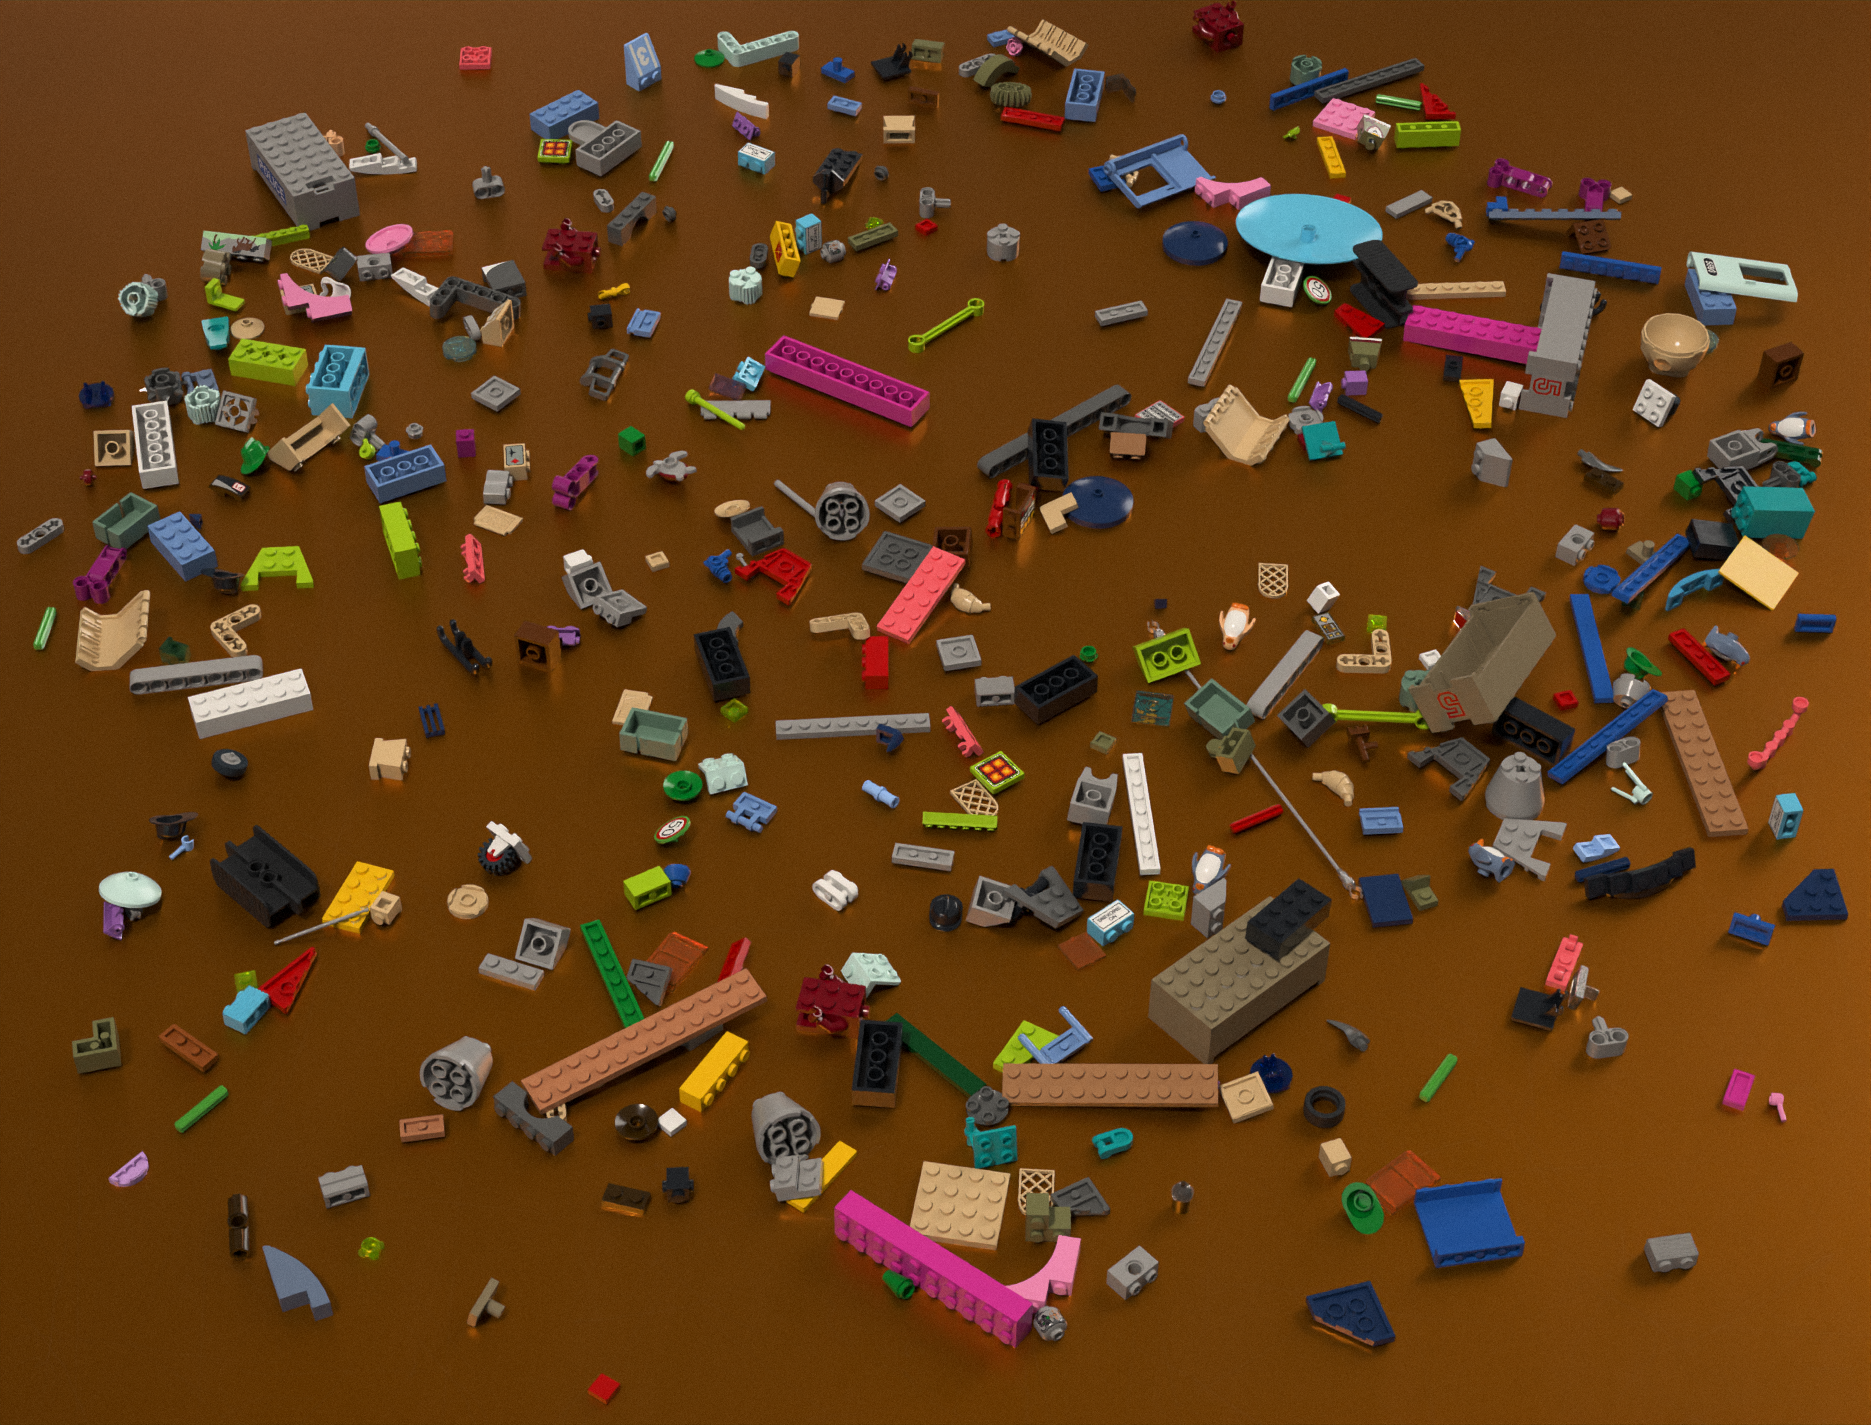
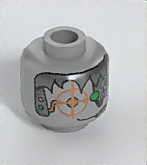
(833, 251)
(1050, 1323)

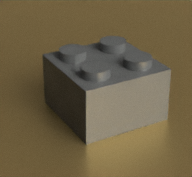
(1306, 718)

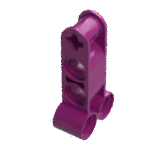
(1517, 179)
(1594, 193)
(574, 482)
(100, 575)

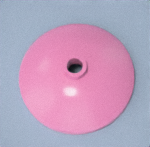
(389, 239)

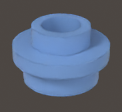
(1218, 97)

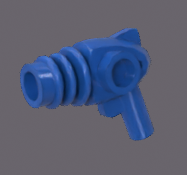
(1460, 244)
(718, 566)

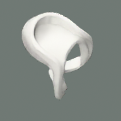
(339, 289)

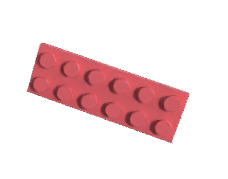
(921, 595)

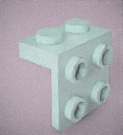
(723, 773)
(869, 970)

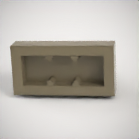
(1641, 551)
(486, 1304)

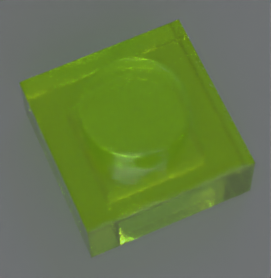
(1376, 622)
(734, 710)
(244, 979)

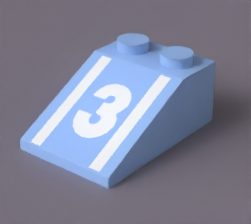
(641, 63)

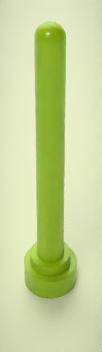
(693, 397)

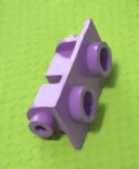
(745, 126)
(886, 277)
(1320, 396)
(570, 635)
(113, 920)

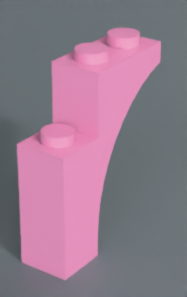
(1236, 193)
(319, 307)
(1056, 1275)

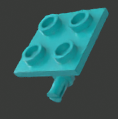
(1322, 440)
(991, 1146)

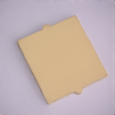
(826, 308)

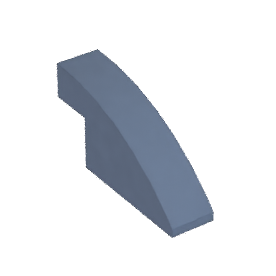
(296, 1284)

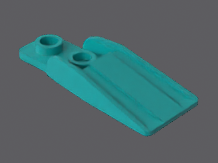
(216, 332)

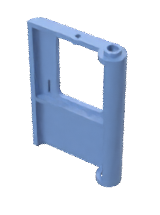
(1168, 159)

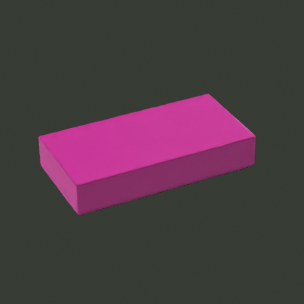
(1738, 1089)

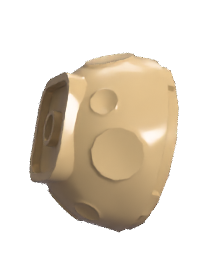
(1674, 344)

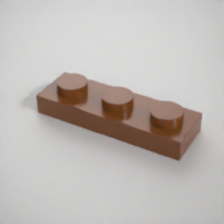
(188, 1047)

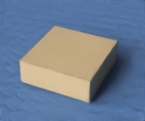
(1620, 195)
(657, 561)

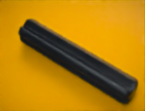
(1360, 408)

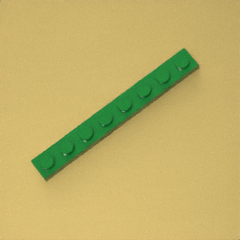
(611, 973)

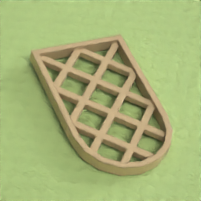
(304, 266)
(1276, 567)
(954, 793)
(1039, 1172)

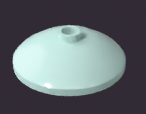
(130, 890)

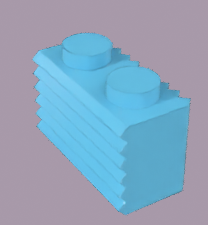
(246, 1009)

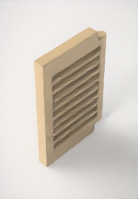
(497, 520)
(628, 700)

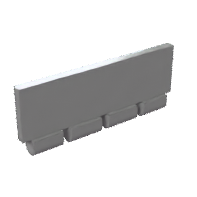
(742, 409)

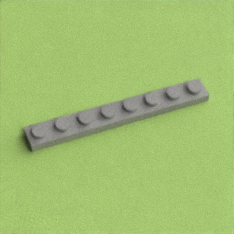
(1215, 343)
(850, 726)

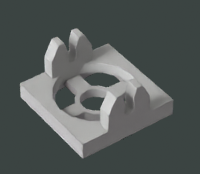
(226, 407)

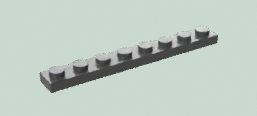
(1369, 80)

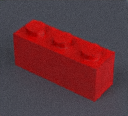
(875, 662)

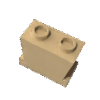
(899, 129)
(389, 759)

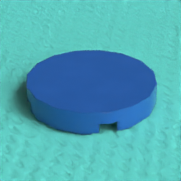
(1601, 579)

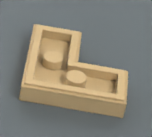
(1054, 512)

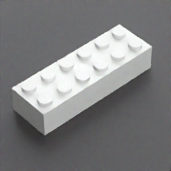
(155, 444)
(250, 703)

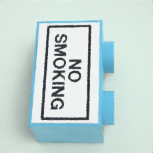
(756, 158)
(808, 233)
(1785, 816)
(1110, 922)

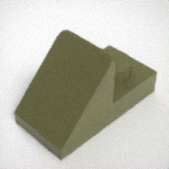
(1420, 892)

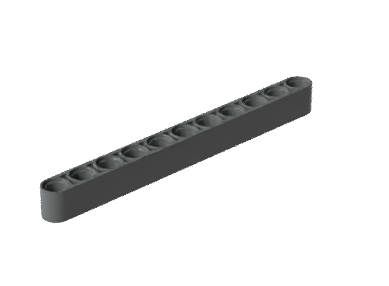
(1076, 418)

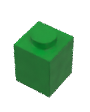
(632, 441)
(1687, 485)

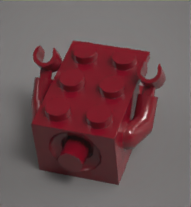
(1219, 26)
(570, 249)
(831, 1005)

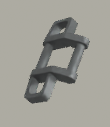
(595, 379)

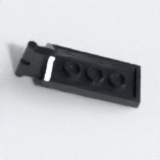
(836, 171)

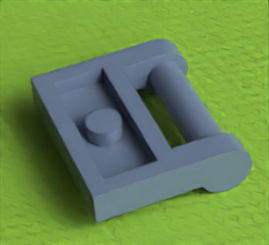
(202, 377)

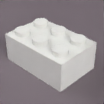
(1281, 282)

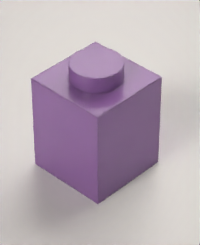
(1354, 383)

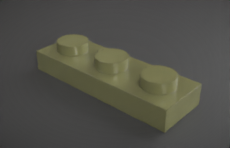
(873, 236)

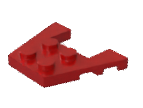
(783, 567)

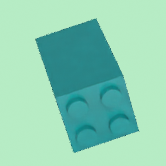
(1772, 511)

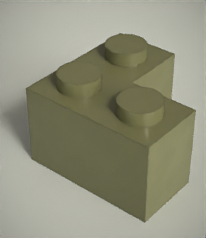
(99, 1051)
(1045, 1222)

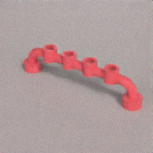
(1758, 760)

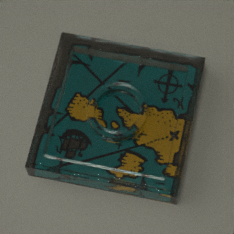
(1152, 708)

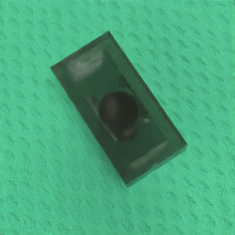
(1580, 989)

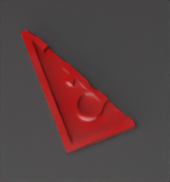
(1433, 105)
(285, 984)

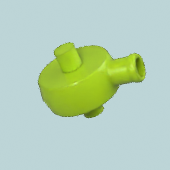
(367, 450)

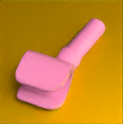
(1777, 1099)

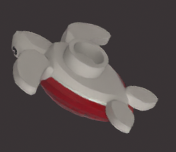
(671, 468)

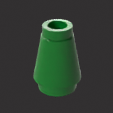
(899, 1284)

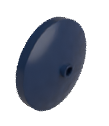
(1195, 243)
(1100, 501)

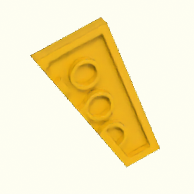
(1479, 400)

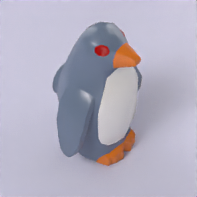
(1793, 428)
(1727, 647)
(1490, 861)
(1208, 868)

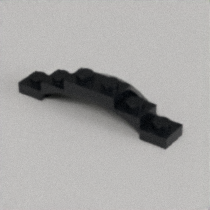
(1642, 881)

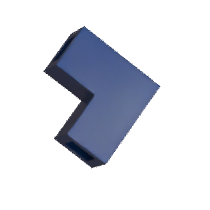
(1500, 203)

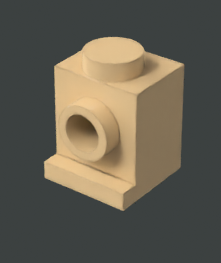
(382, 910)

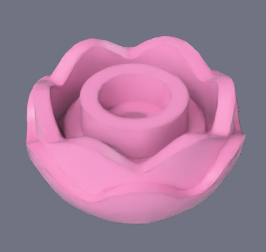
(1014, 46)

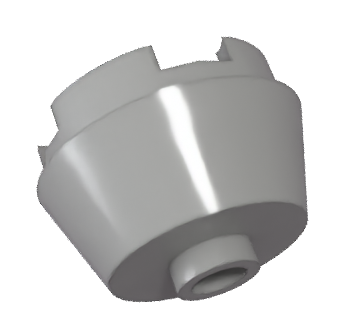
(1629, 690)

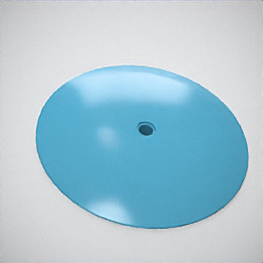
(1306, 228)

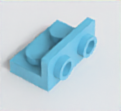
(749, 373)

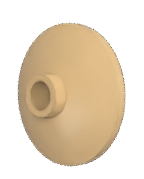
(247, 328)
(732, 508)

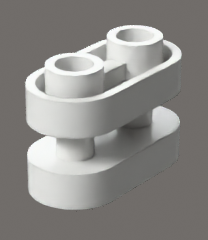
(835, 890)

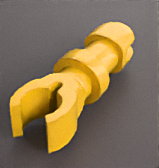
(623, 289)

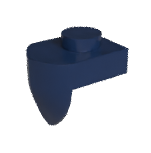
(889, 736)

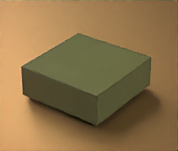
(1103, 742)

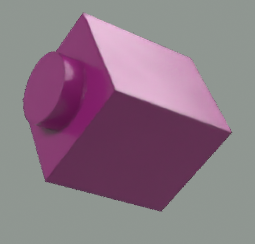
(465, 443)

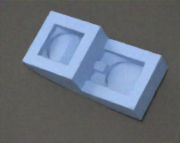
(1598, 848)

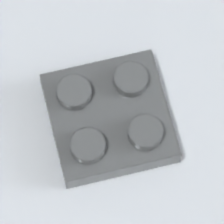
(495, 393)
(900, 503)
(958, 652)

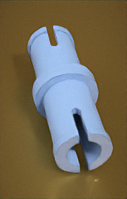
(880, 794)

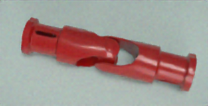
(1000, 500)

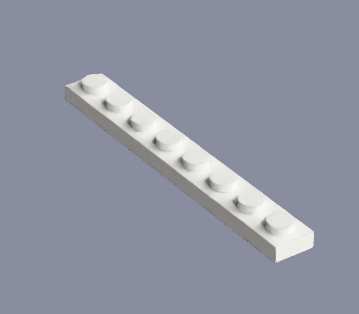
(1141, 814)

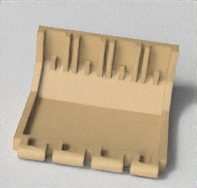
(1053, 42)
(1241, 430)
(111, 640)

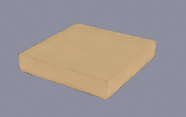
(1245, 1097)

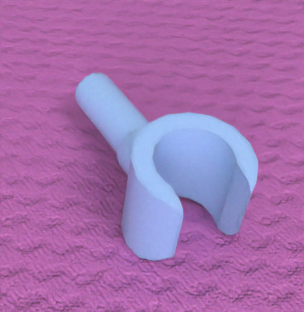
(186, 846)

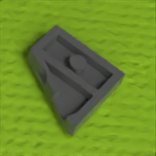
(650, 979)
(1081, 1198)

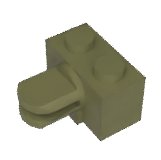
(1232, 750)

